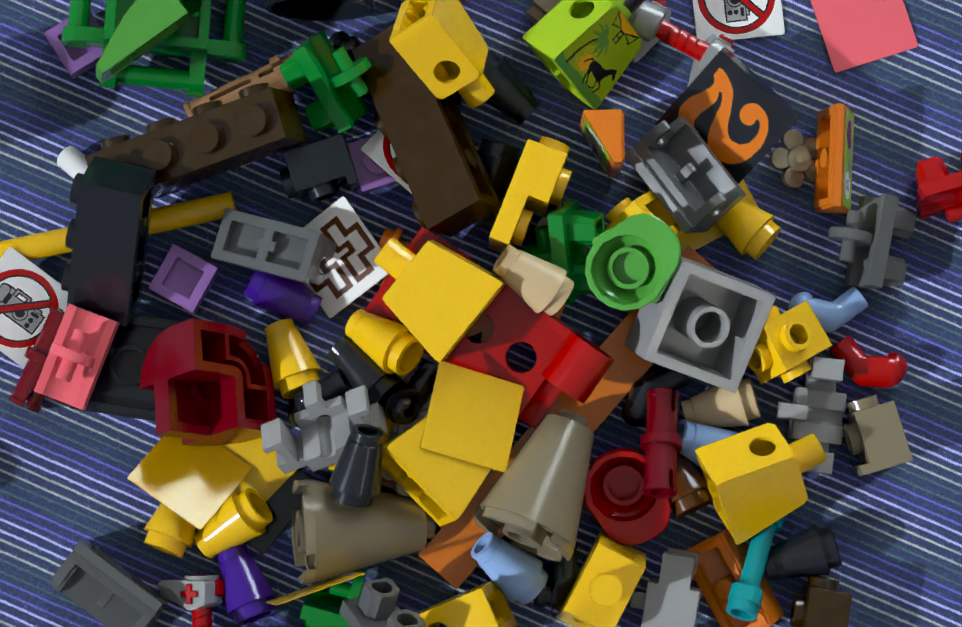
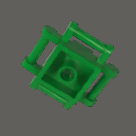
(189, 41)

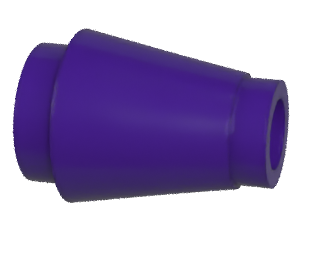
(282, 296)
(245, 586)

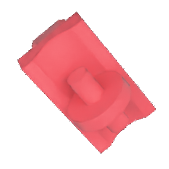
(76, 357)

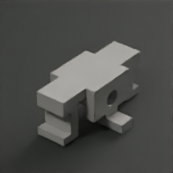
(817, 408)
(321, 436)
(671, 598)

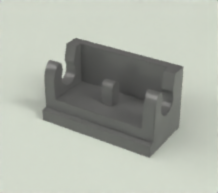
(685, 175)
(272, 247)
(107, 589)

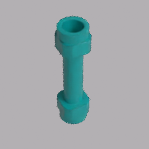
(746, 596)

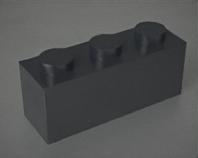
(109, 238)

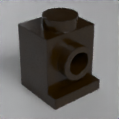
(820, 605)

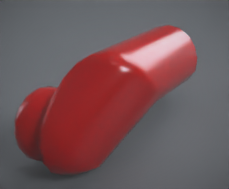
(869, 370)

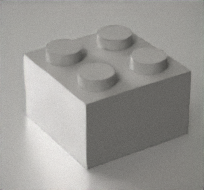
(702, 325)

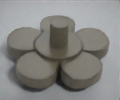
(796, 158)

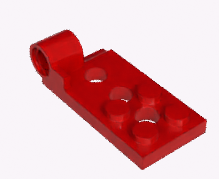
(564, 356)

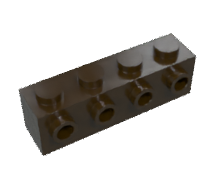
(212, 139)
(428, 141)

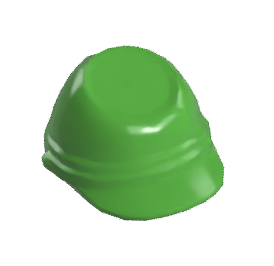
(633, 262)

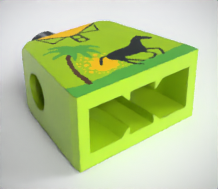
(586, 45)

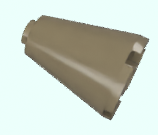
(543, 489)
(345, 538)

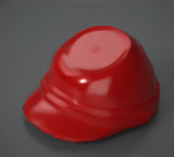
(617, 498)

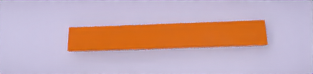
(452, 546)

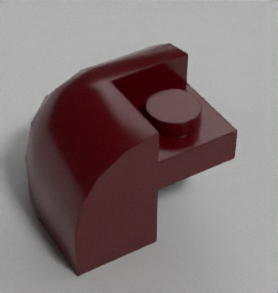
(208, 384)

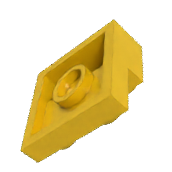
(535, 184)

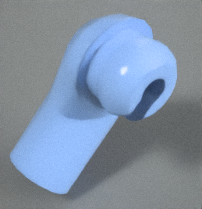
(835, 313)

